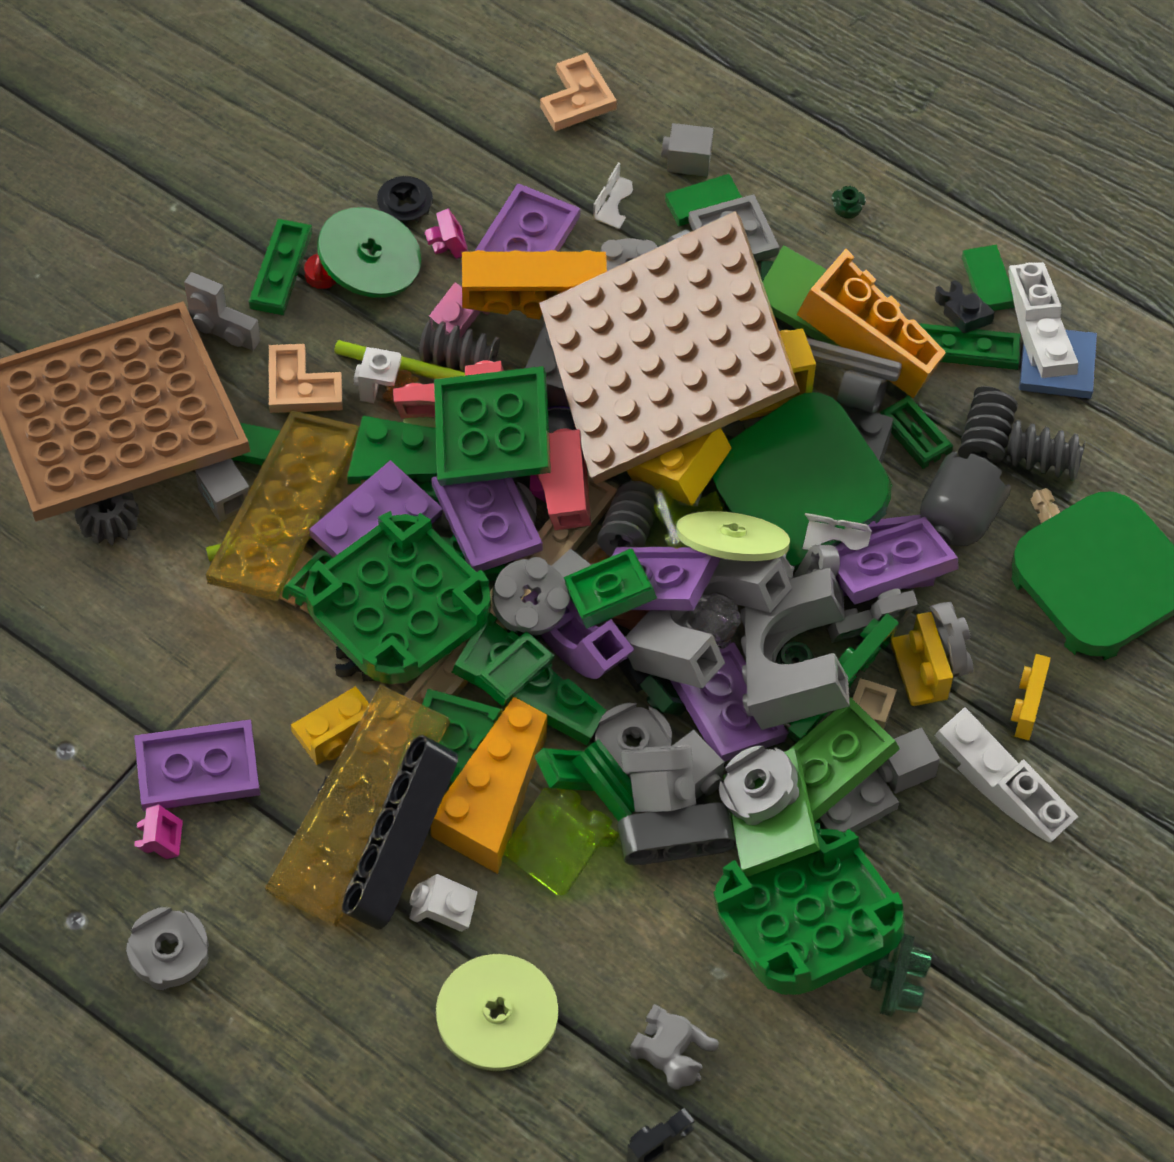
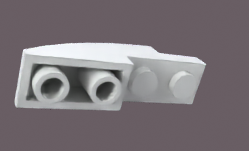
(1040, 321)
(1003, 780)

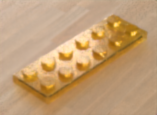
(283, 505)
(341, 819)

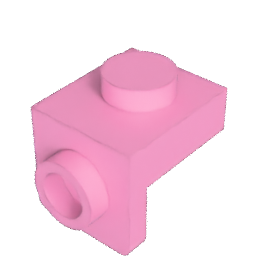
(451, 311)

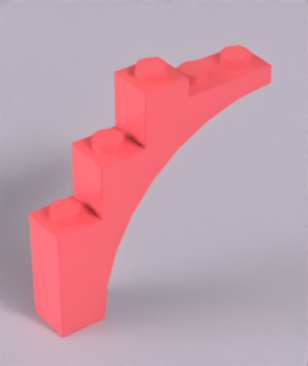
(567, 483)

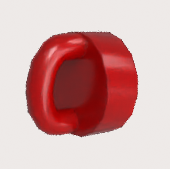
(316, 274)

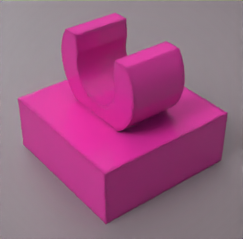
(447, 235)
(160, 832)

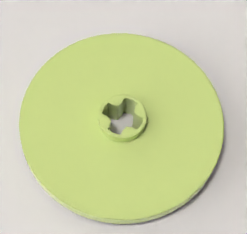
(732, 536)
(508, 1039)

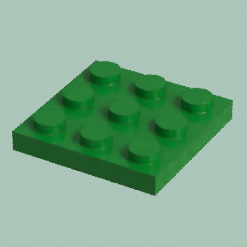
(492, 426)

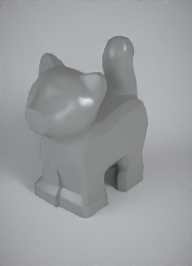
(666, 1047)

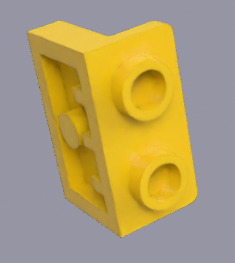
(923, 662)
(330, 726)

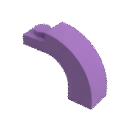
(585, 650)

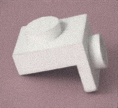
(376, 369)
(443, 902)

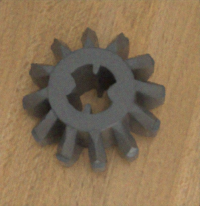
(108, 518)

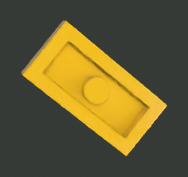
(1033, 682)

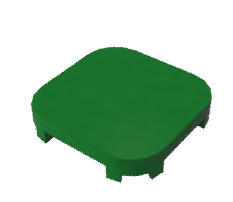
(801, 463)
(1098, 573)
(398, 599)
(811, 915)

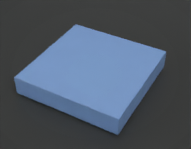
(1070, 385)

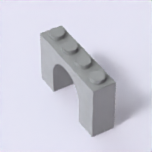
(692, 656)
(801, 689)

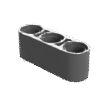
(862, 391)
(676, 834)

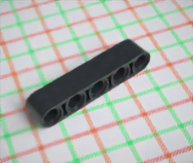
(399, 832)

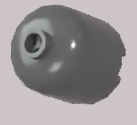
(964, 499)

